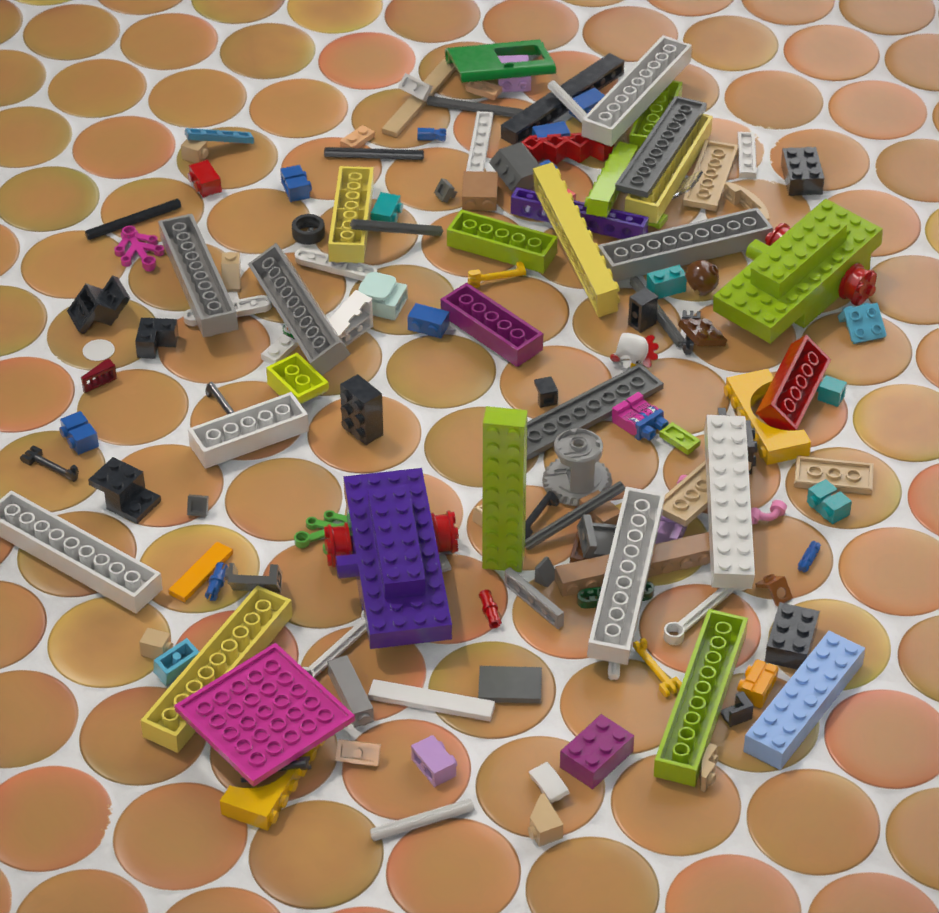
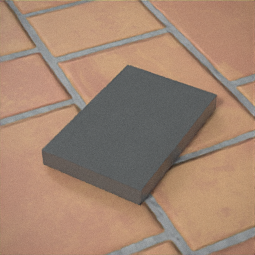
(510, 684)

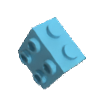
(863, 322)

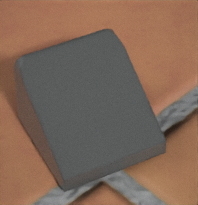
(545, 572)

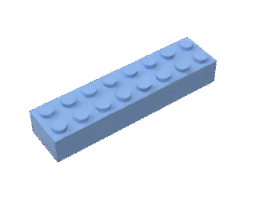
(803, 700)

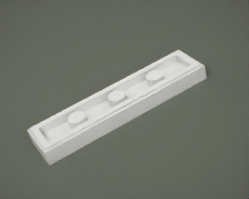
(746, 155)

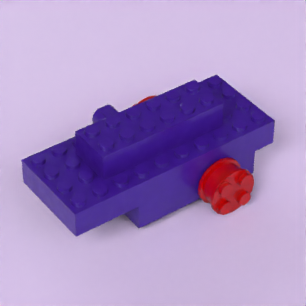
(394, 555)

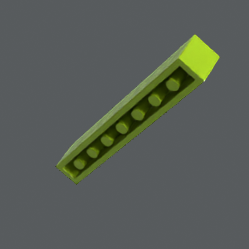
(604, 192)

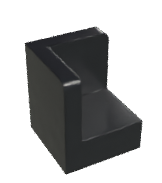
(546, 391)
(740, 712)

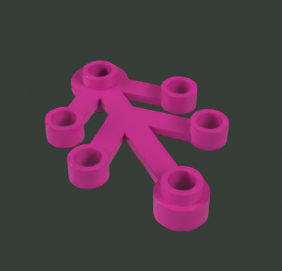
(131, 235)

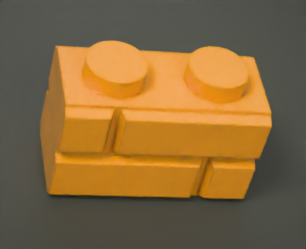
(758, 682)

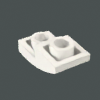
(549, 782)

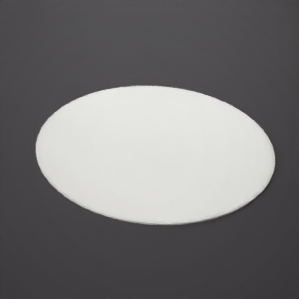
(98, 350)

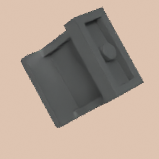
(595, 537)
(249, 582)

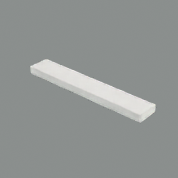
(480, 141)
(431, 700)

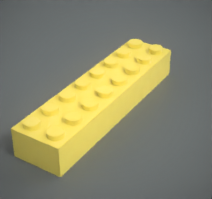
(351, 202)

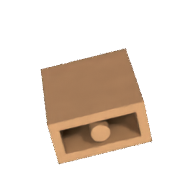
(479, 191)

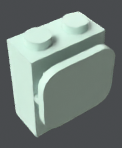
(386, 294)

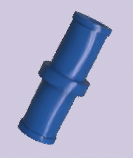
(216, 581)

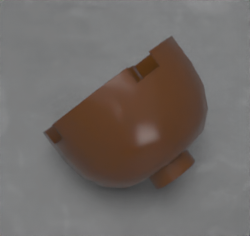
(702, 276)

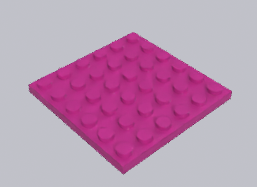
(264, 714)

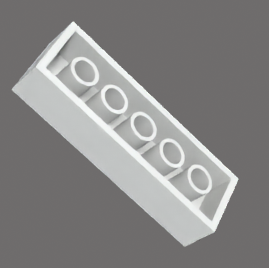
(248, 430)

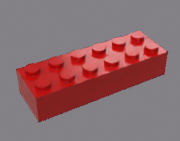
(793, 385)

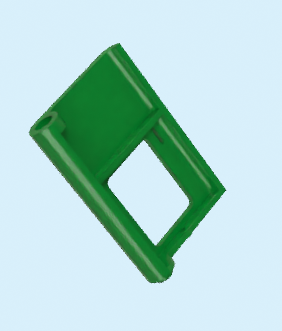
(483, 63)

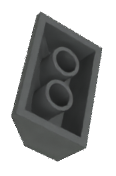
(515, 166)

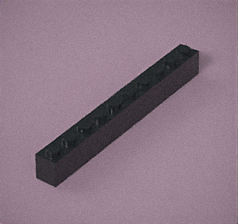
(551, 108)

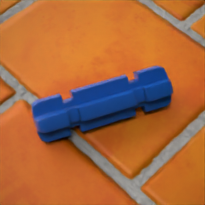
(809, 556)

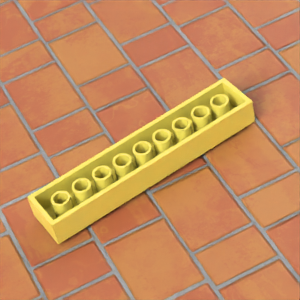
(673, 176)
(576, 239)
(238, 639)

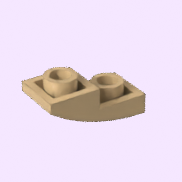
(708, 765)

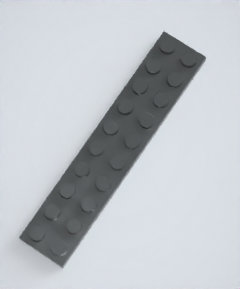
(660, 147)
(589, 407)

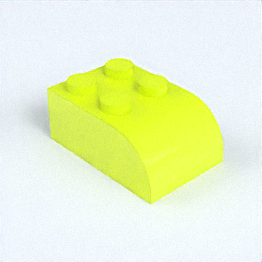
(296, 376)

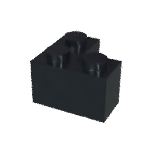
(154, 334)

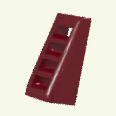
(103, 374)

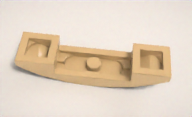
(738, 194)

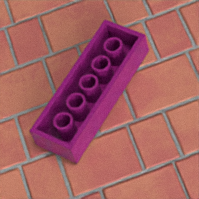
(492, 324)

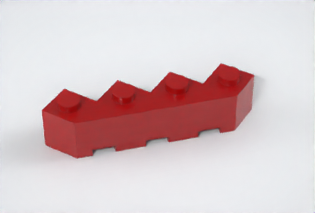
(559, 147)

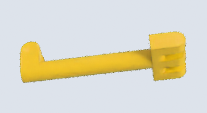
(476, 277)
(667, 685)

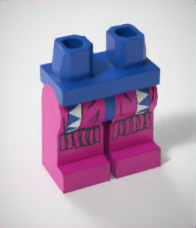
(639, 417)

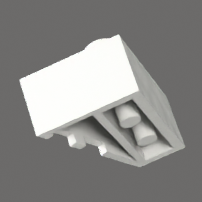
(353, 317)

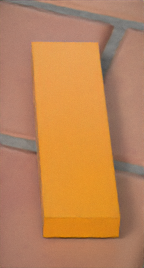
(200, 572)

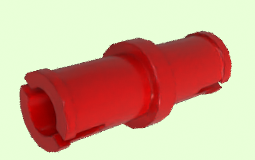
(490, 608)

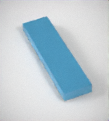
(219, 135)

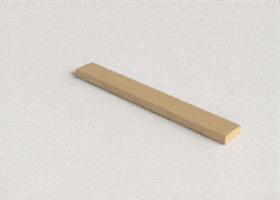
(413, 104)

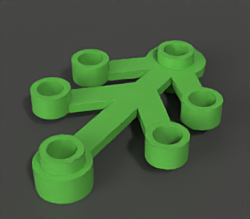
(302, 539)

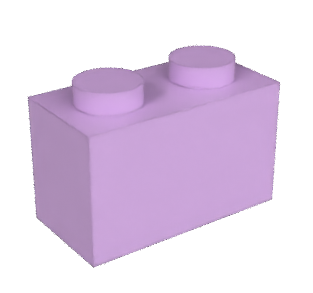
(433, 760)

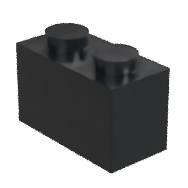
(642, 310)

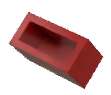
(204, 178)

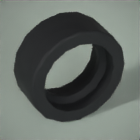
(308, 237)

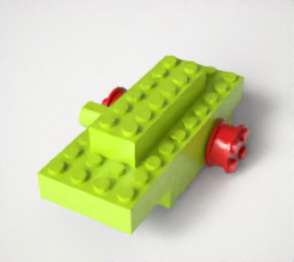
(802, 272)

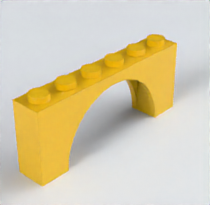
(772, 443)
(262, 804)

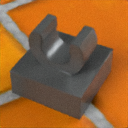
(445, 190)
(197, 505)

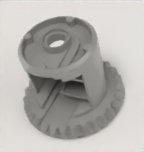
(578, 467)

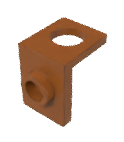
(774, 583)

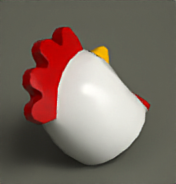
(637, 349)

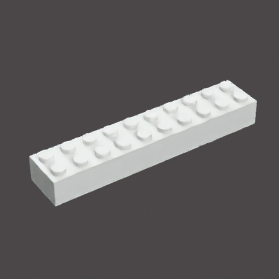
(636, 90)
(729, 502)
(77, 553)
(626, 576)

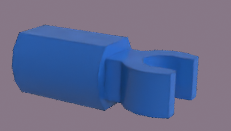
(430, 134)

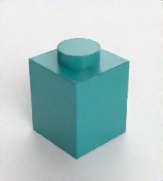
(831, 390)

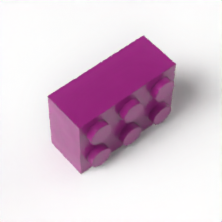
(596, 751)

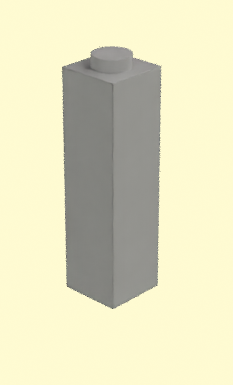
(350, 690)

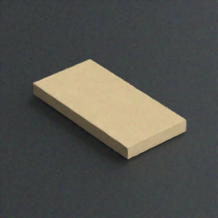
(844, 475)

